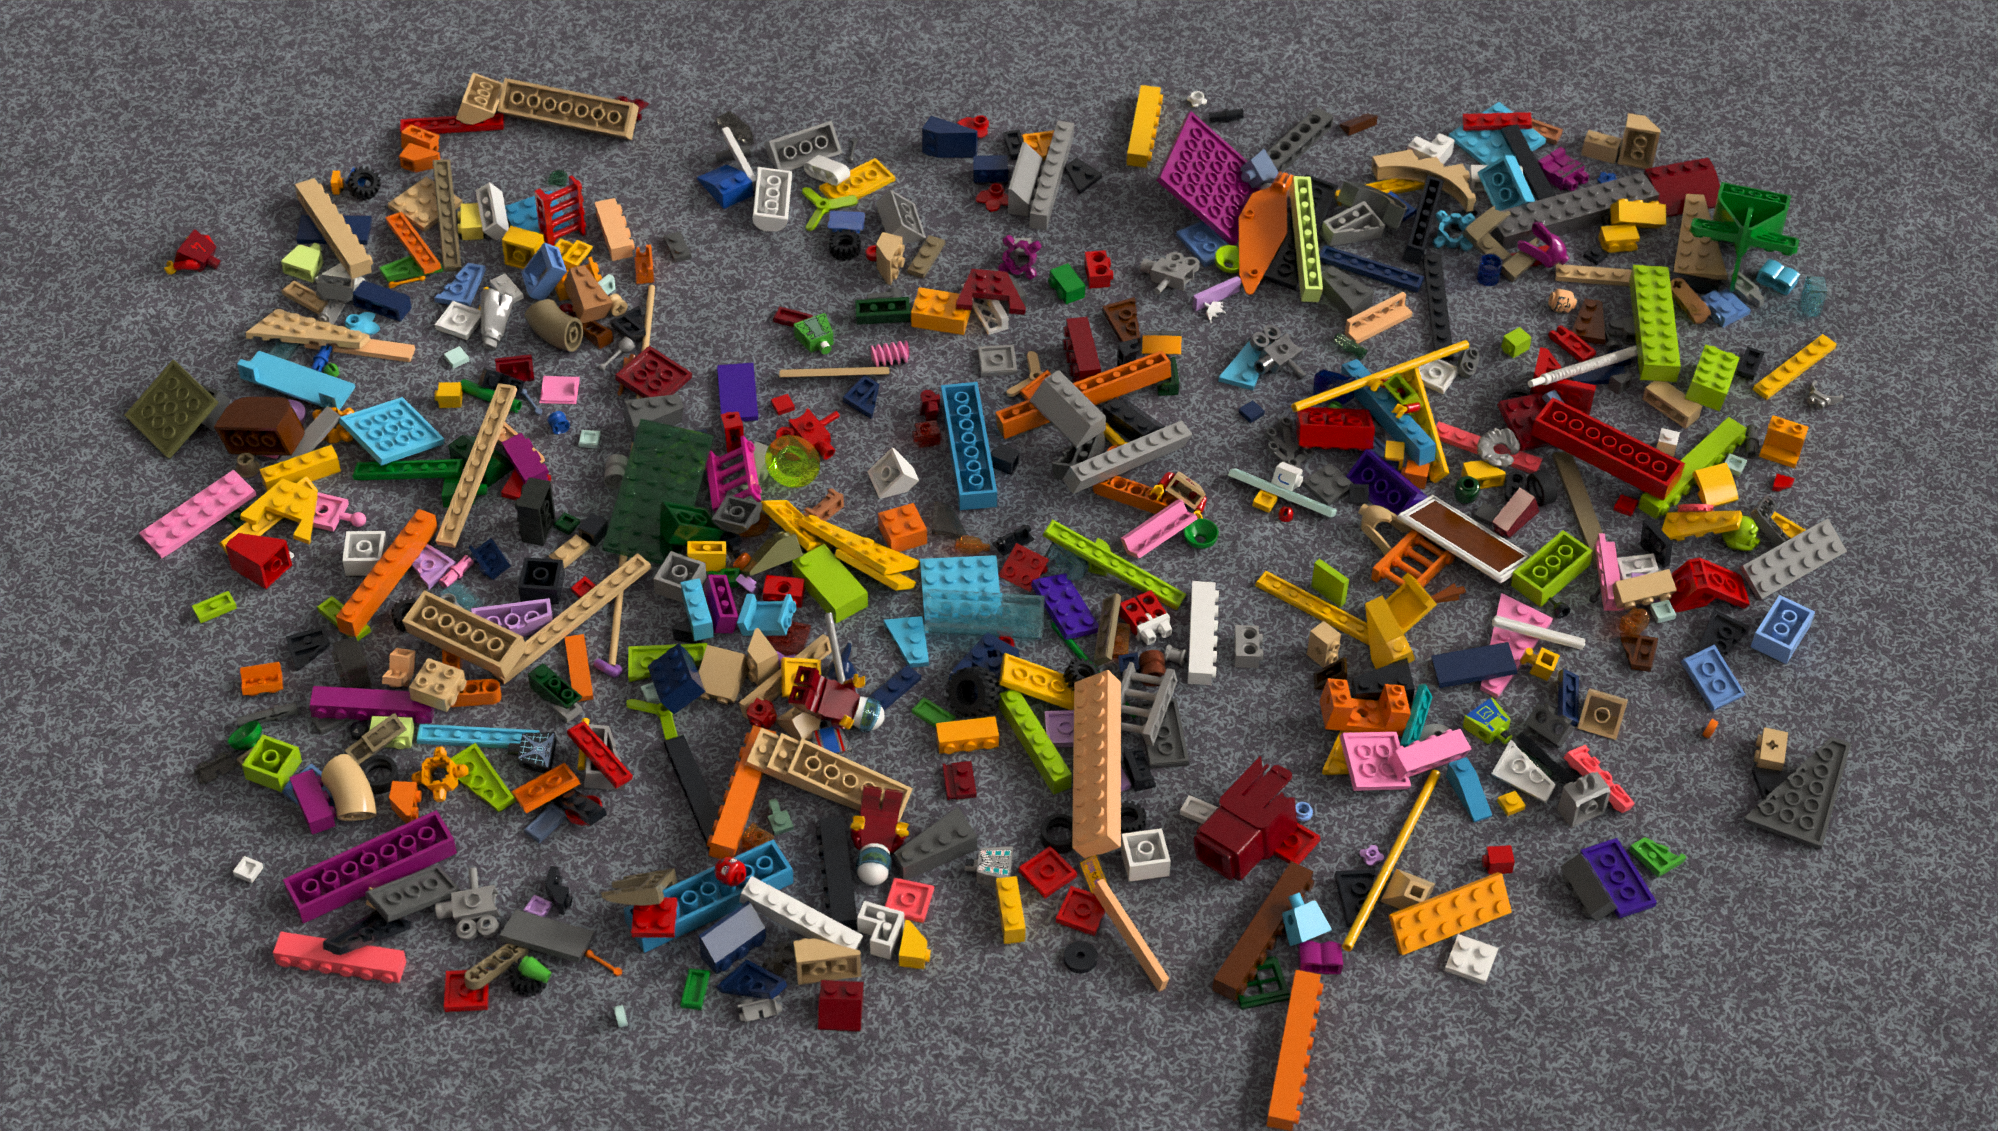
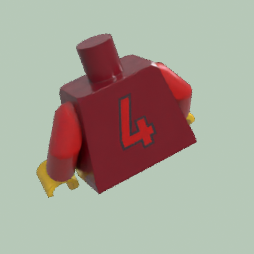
(194, 254)

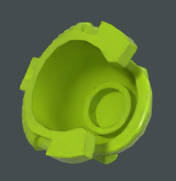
(1743, 538)

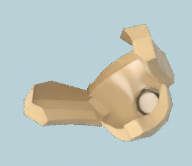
(1372, 516)

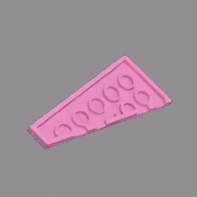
(1518, 642)

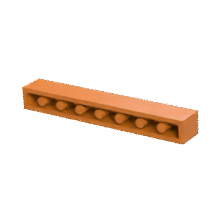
(386, 573)
(737, 803)
(1293, 1051)

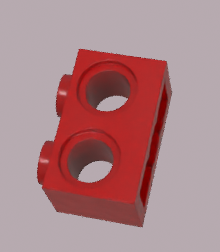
(1097, 269)

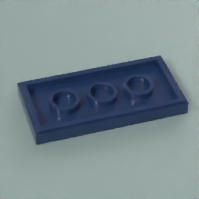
(309, 233)
(1474, 664)

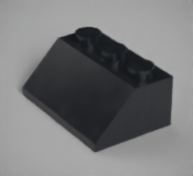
(1129, 419)

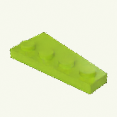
(641, 656)
(483, 778)

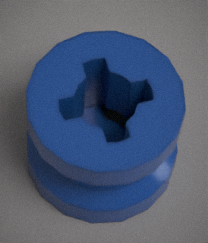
(558, 422)

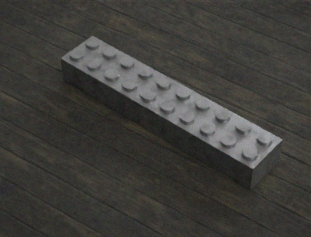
(1571, 210)

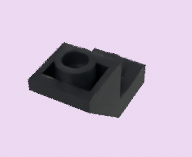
(491, 378)
(558, 894)

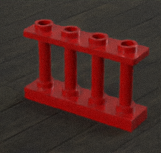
(545, 212)

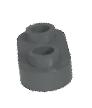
(1468, 362)

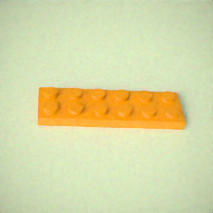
(1450, 913)

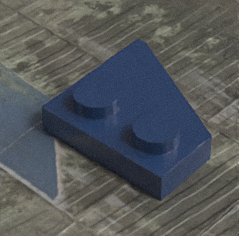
(863, 396)

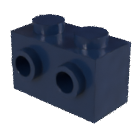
(990, 168)

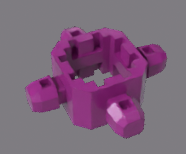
(1029, 249)

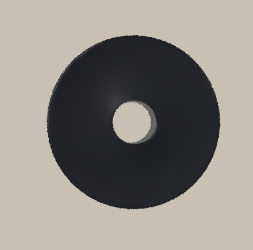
(1084, 949)

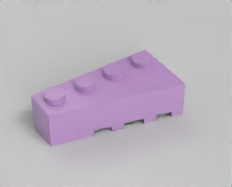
(519, 617)

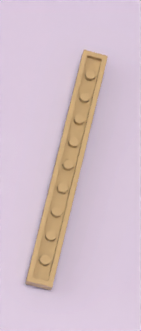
(476, 465)
(579, 612)

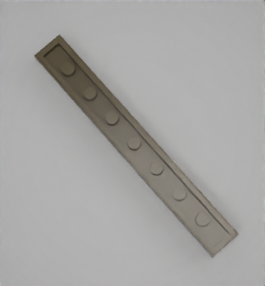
(446, 215)
(1578, 499)

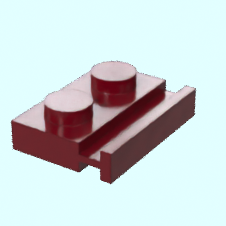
(959, 780)

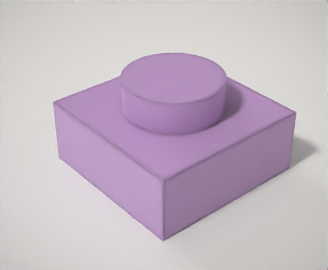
(748, 583)

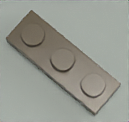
(926, 256)

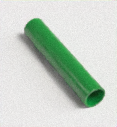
(485, 393)

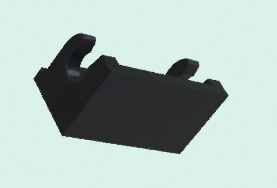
(1127, 352)
(1138, 769)

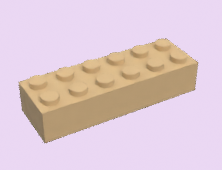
(464, 634)

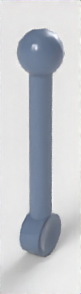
(538, 411)

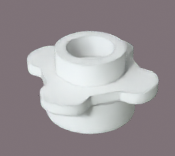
(1197, 99)

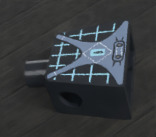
(535, 751)

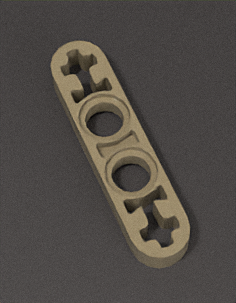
(478, 977)

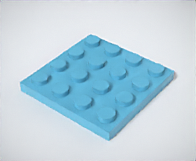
(1490, 145)
(391, 431)
(959, 574)

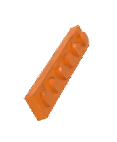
(413, 243)

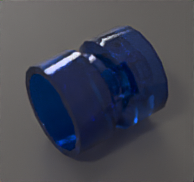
(1489, 270)

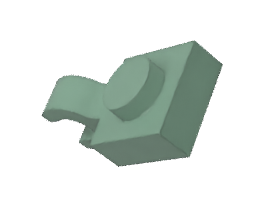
(779, 821)

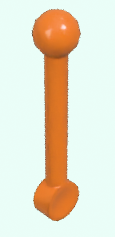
(617, 971)

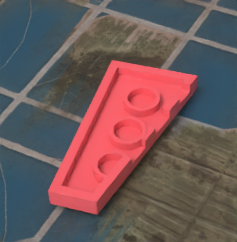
(1583, 763)

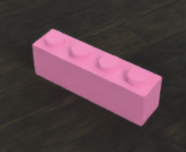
(1429, 753)

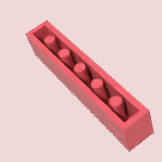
(366, 962)

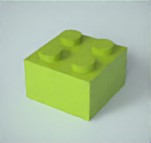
(271, 763)

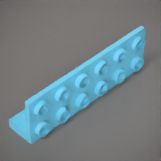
(295, 380)

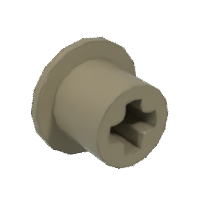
(247, 466)

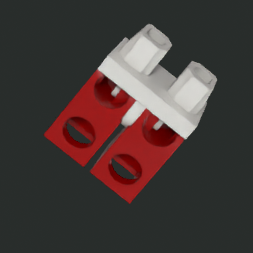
(1146, 617)

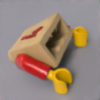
(1183, 489)

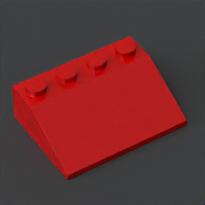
(1335, 428)

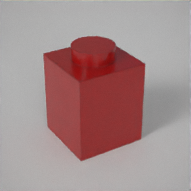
(1498, 859)

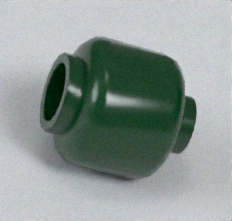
(1466, 489)

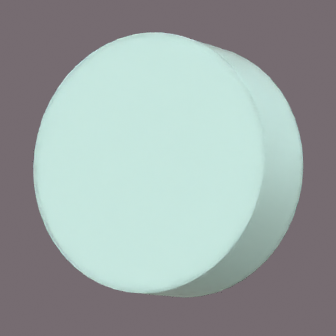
(620, 1016)

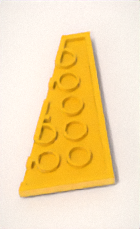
(864, 549)

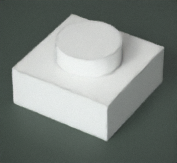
(248, 869)

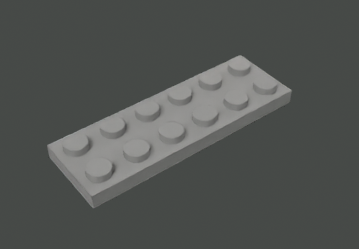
(1792, 559)

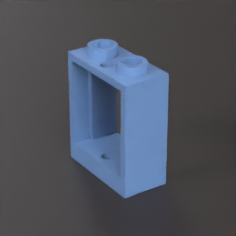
(549, 257)

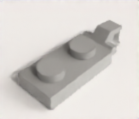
(1745, 289)

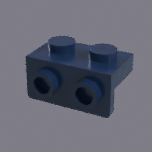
(490, 558)

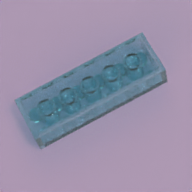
(984, 612)

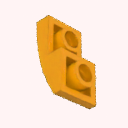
(1154, 343)

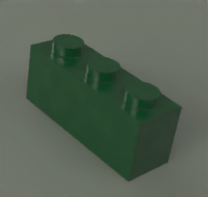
(883, 310)

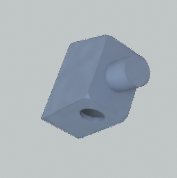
(1259, 170)

